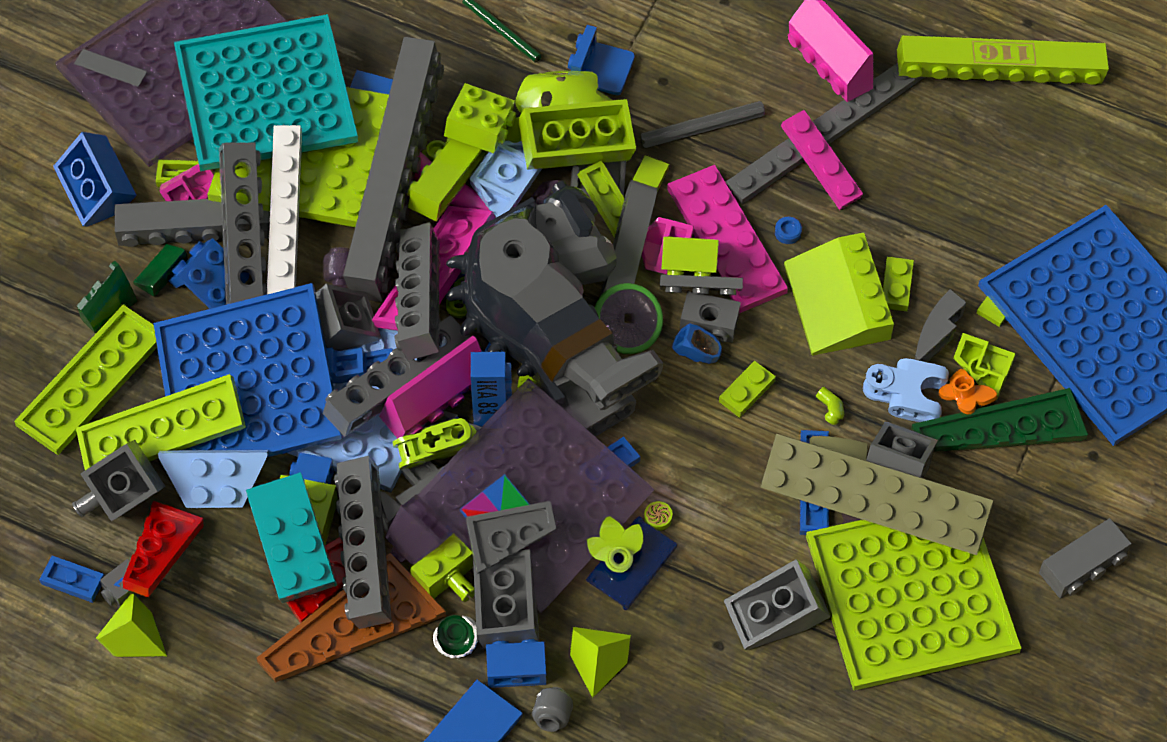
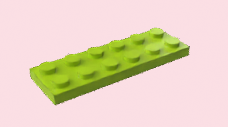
(89, 380)
(166, 423)

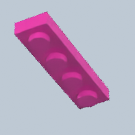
(821, 159)

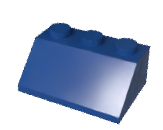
(93, 178)

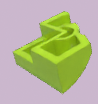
(984, 362)

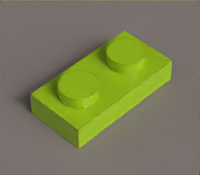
(897, 282)
(747, 389)

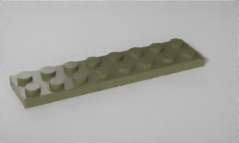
(877, 494)

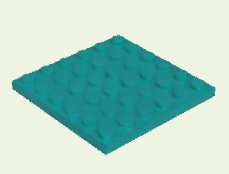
(262, 79)

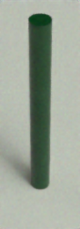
(503, 30)

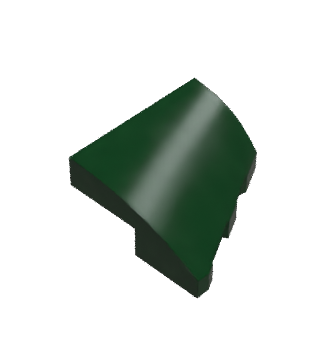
(106, 299)

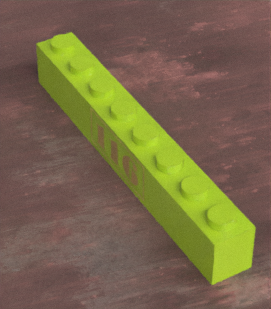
(1002, 59)

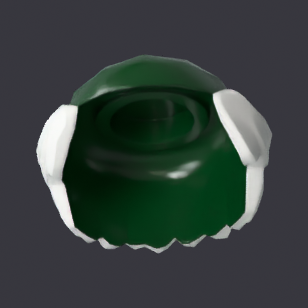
(456, 636)

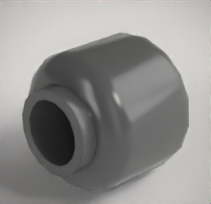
(552, 709)

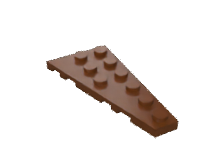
(331, 635)

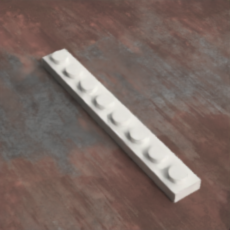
(284, 208)

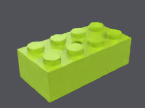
(576, 134)

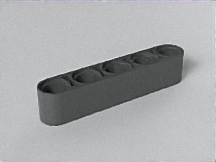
(631, 233)

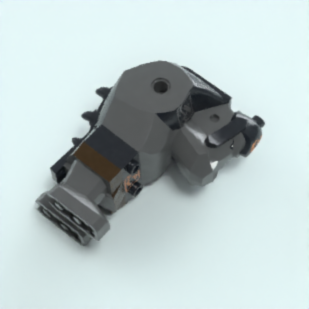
(529, 302)

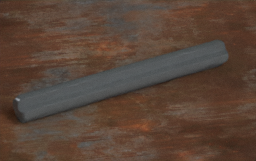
(702, 124)

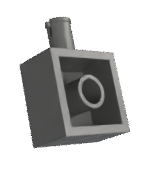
(119, 482)

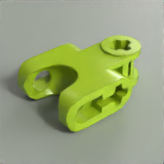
(419, 448)

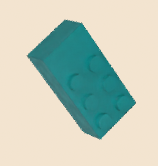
(291, 538)

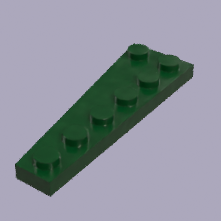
(1025, 421)

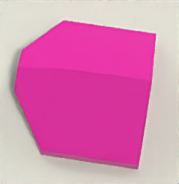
(653, 244)

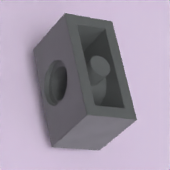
(723, 311)

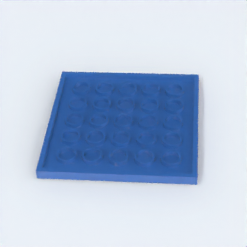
(277, 362)

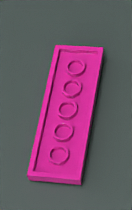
(716, 215)
(455, 235)

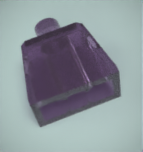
(416, 531)

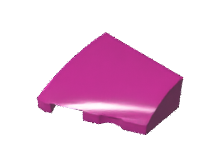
(188, 185)

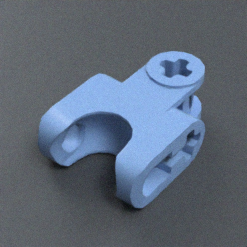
(903, 387)

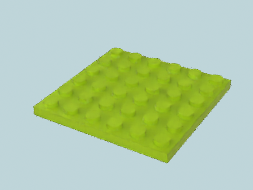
(330, 177)
(908, 603)

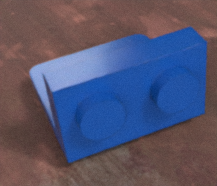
(607, 62)
(204, 273)

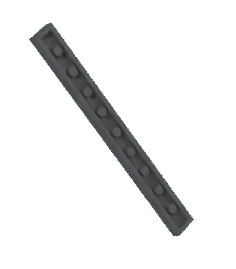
(831, 125)

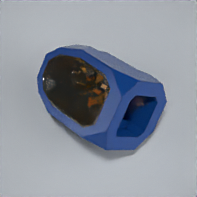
(697, 344)

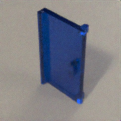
(627, 585)

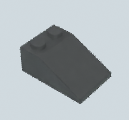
(506, 601)
(777, 606)

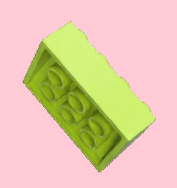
(839, 295)

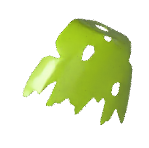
(576, 88)

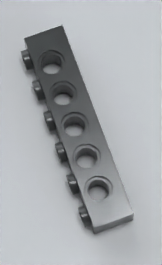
(234, 264)
(417, 292)
(349, 416)
(375, 607)

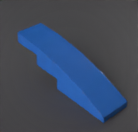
(353, 362)

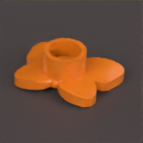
(966, 392)

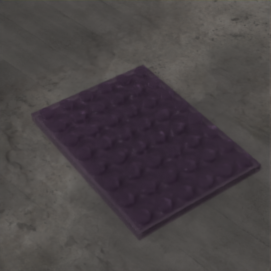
(155, 113)

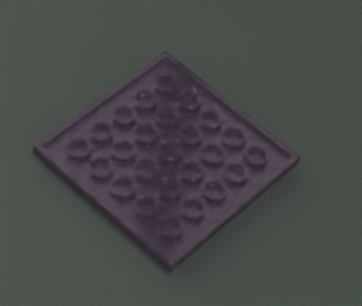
(546, 460)

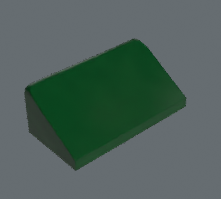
(159, 270)

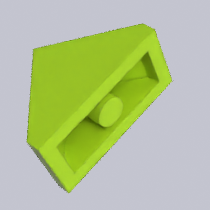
(132, 632)
(598, 656)

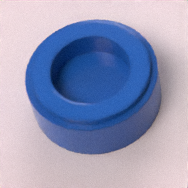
(788, 230)

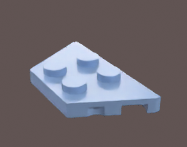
(503, 177)
(213, 476)

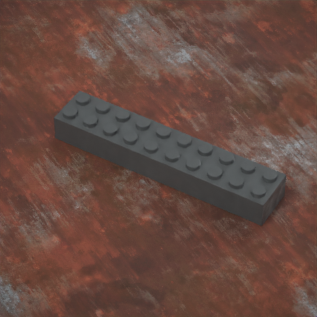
(394, 168)

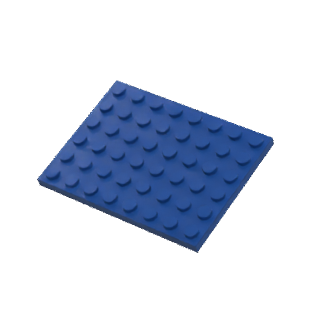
(1095, 318)

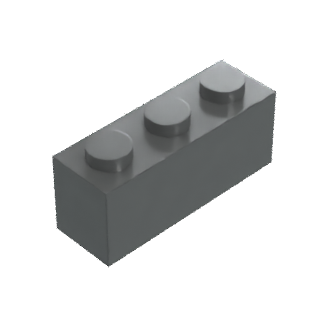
(1085, 559)

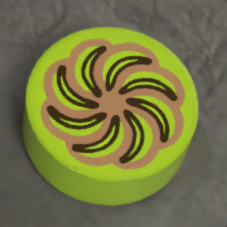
(658, 515)

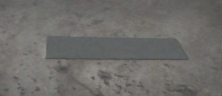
(110, 67)

